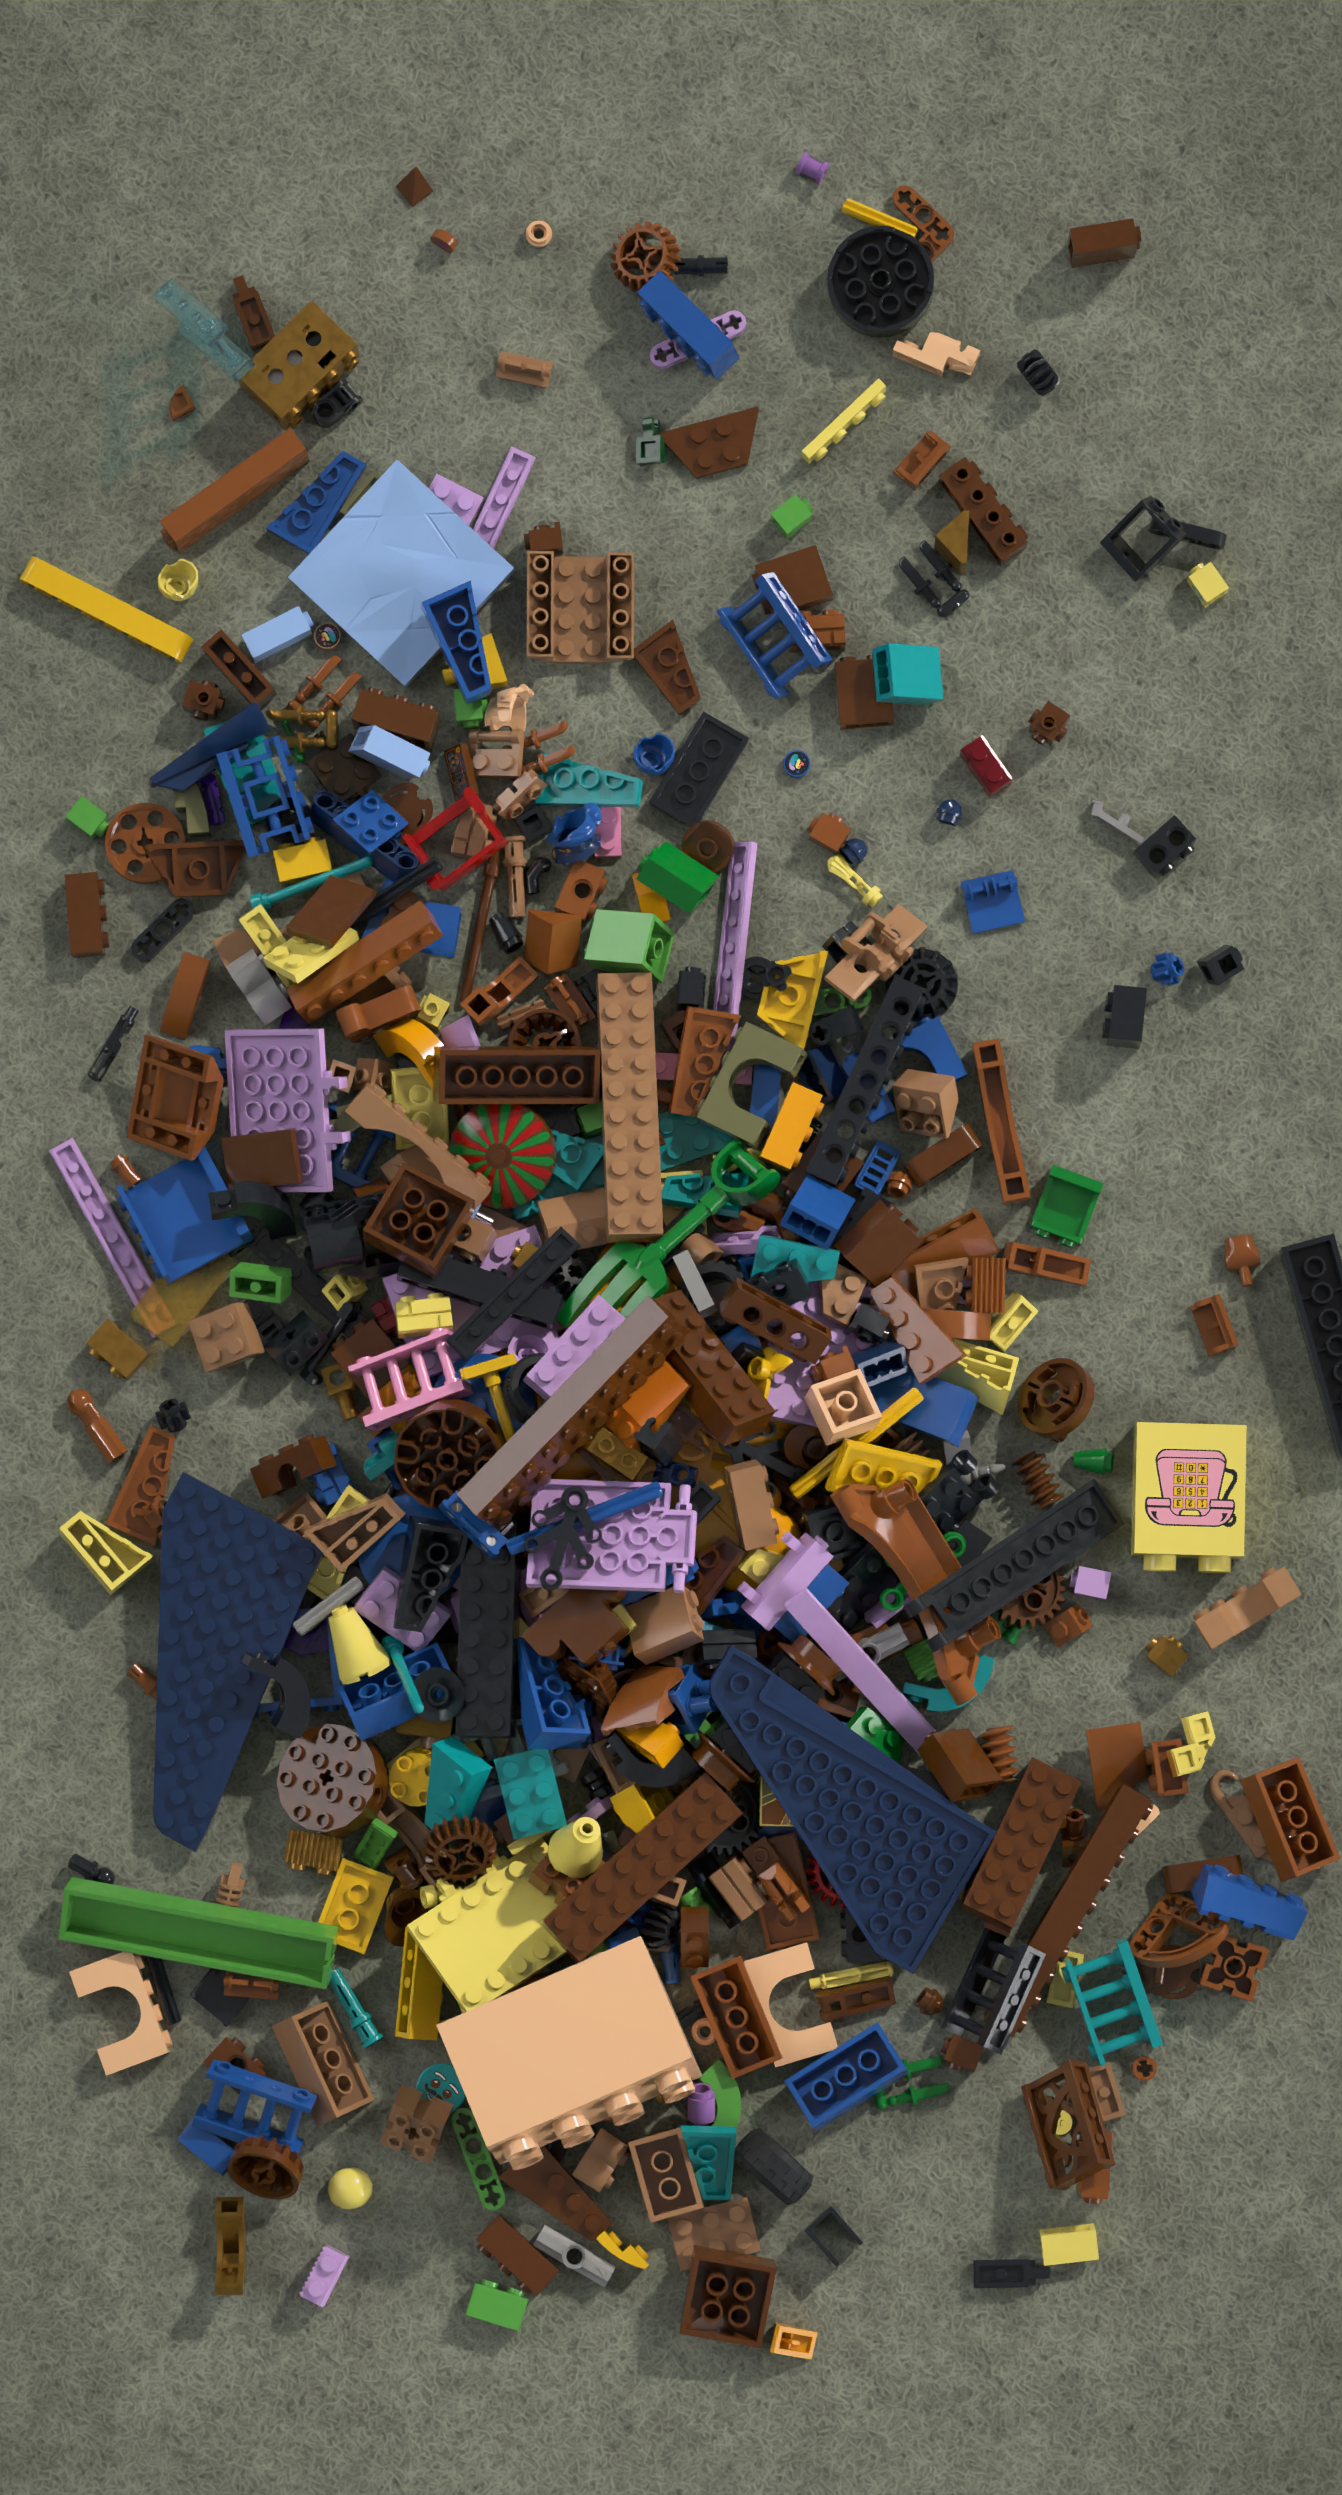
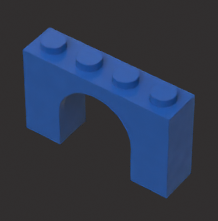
(929, 1041)

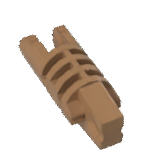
(230, 1886)

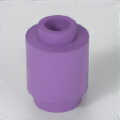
(701, 2105)

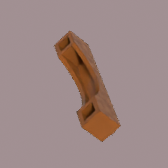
(1000, 1121)

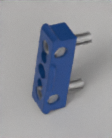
(480, 1532)

